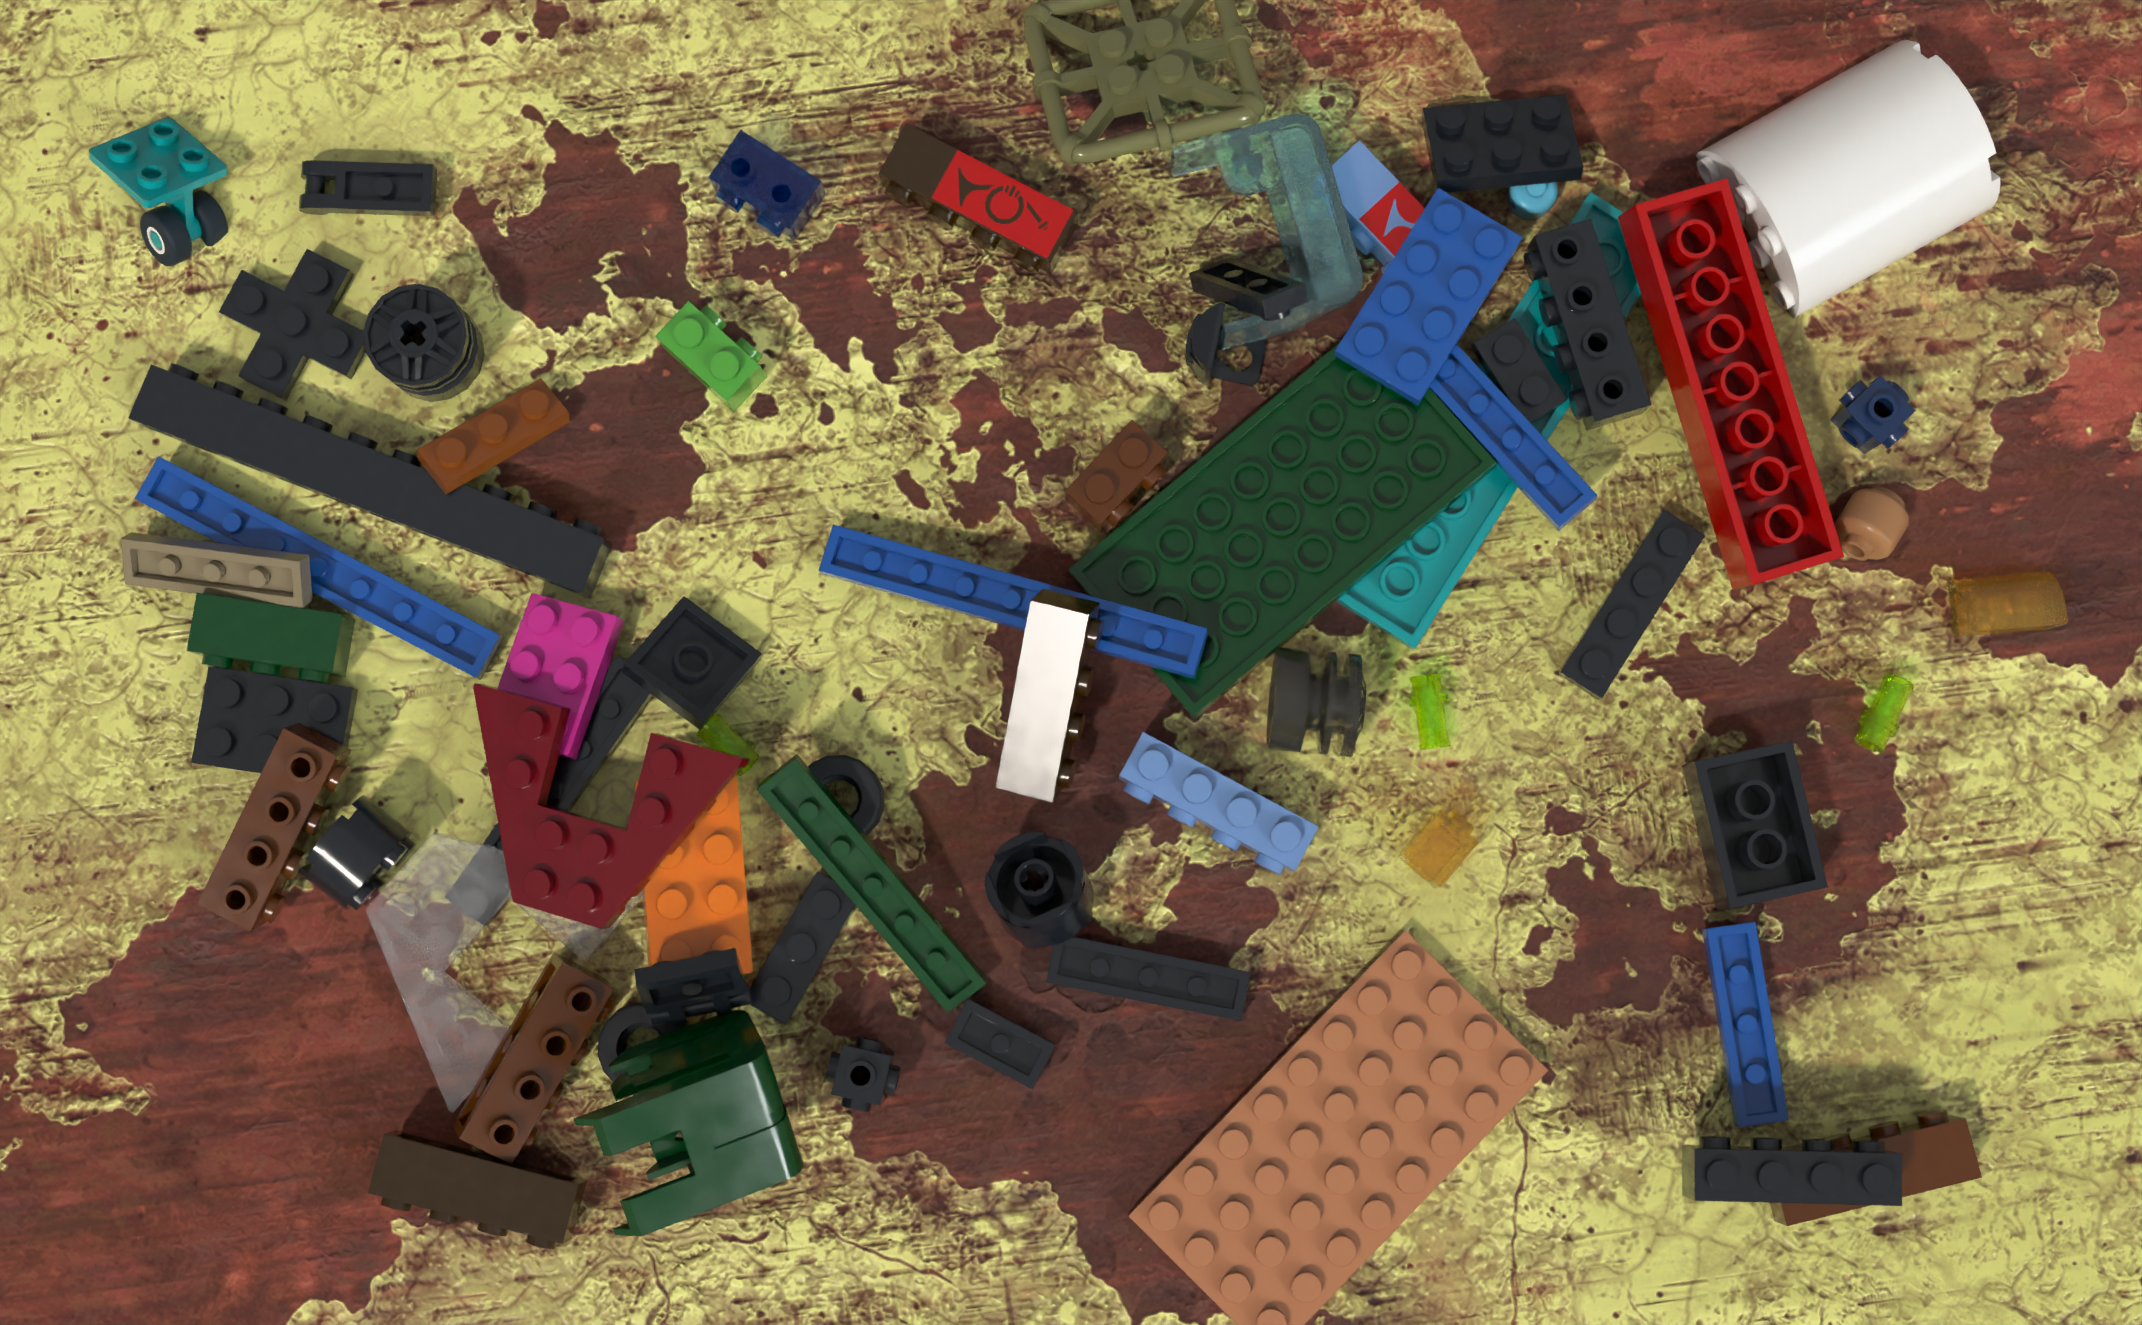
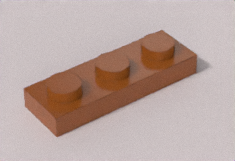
(493, 436)

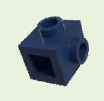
(1861, 424)

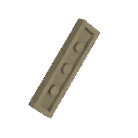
(217, 569)

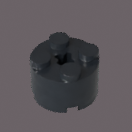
(355, 853)
(1043, 915)

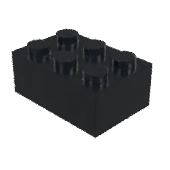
(1754, 825)

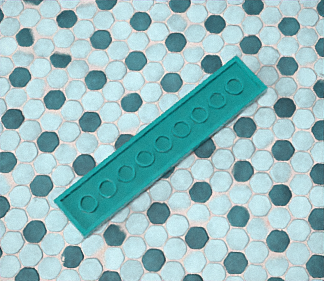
(1418, 577)

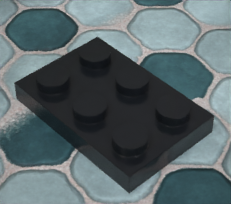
(1502, 143)
(248, 711)

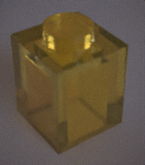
(1439, 847)

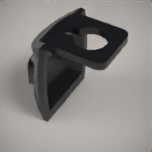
(1203, 346)

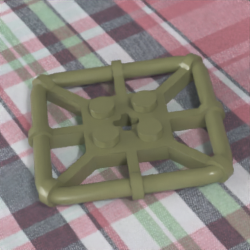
(1129, 90)

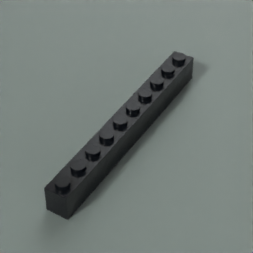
(370, 480)

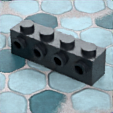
(1587, 325)
(1792, 1174)

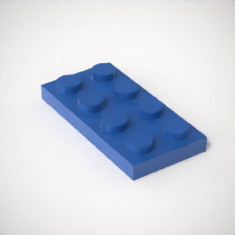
(1428, 296)

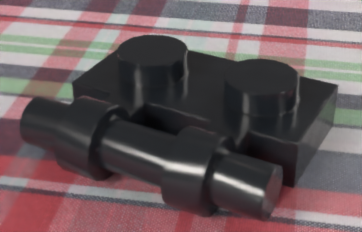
(693, 987)

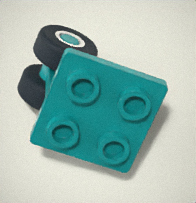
(165, 166)

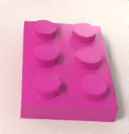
(562, 660)

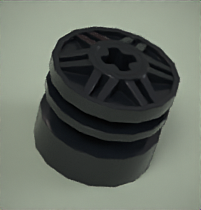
(447, 358)

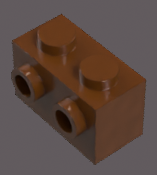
(1116, 476)

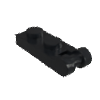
(369, 188)

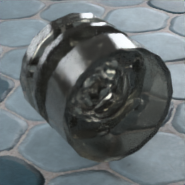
(1314, 702)

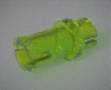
(1430, 711)
(1881, 719)

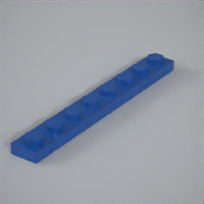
(333, 573)
(1004, 598)

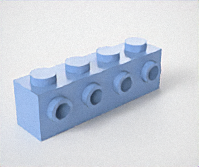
(1217, 802)

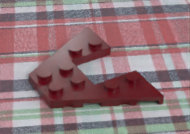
(570, 860)

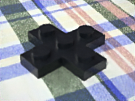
(295, 324)

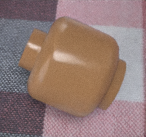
(1872, 523)

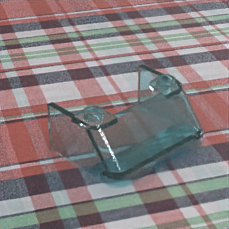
(1294, 169)

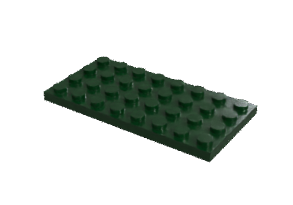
(1285, 518)

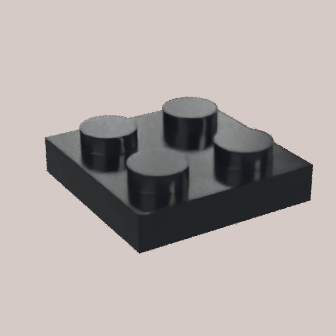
(691, 663)

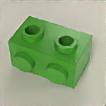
(711, 356)

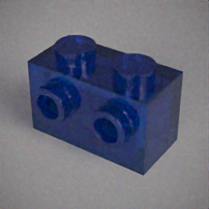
(766, 186)

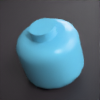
(1532, 200)

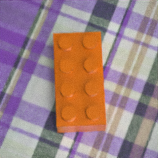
(700, 890)

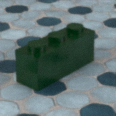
(270, 637)

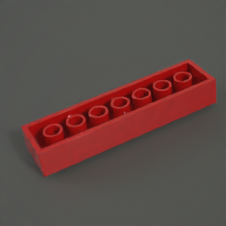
(1730, 384)

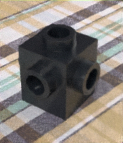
(883, 1073)

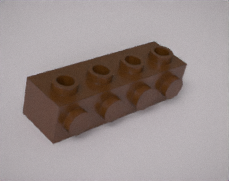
(275, 827)
(533, 1059)

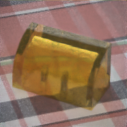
(2006, 604)

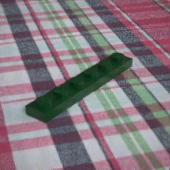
(872, 883)

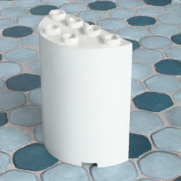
(1856, 173)

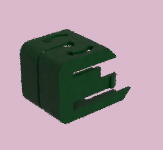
(725, 1101)

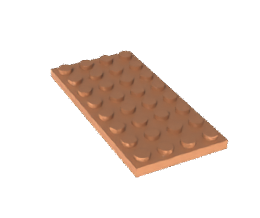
(1338, 1140)

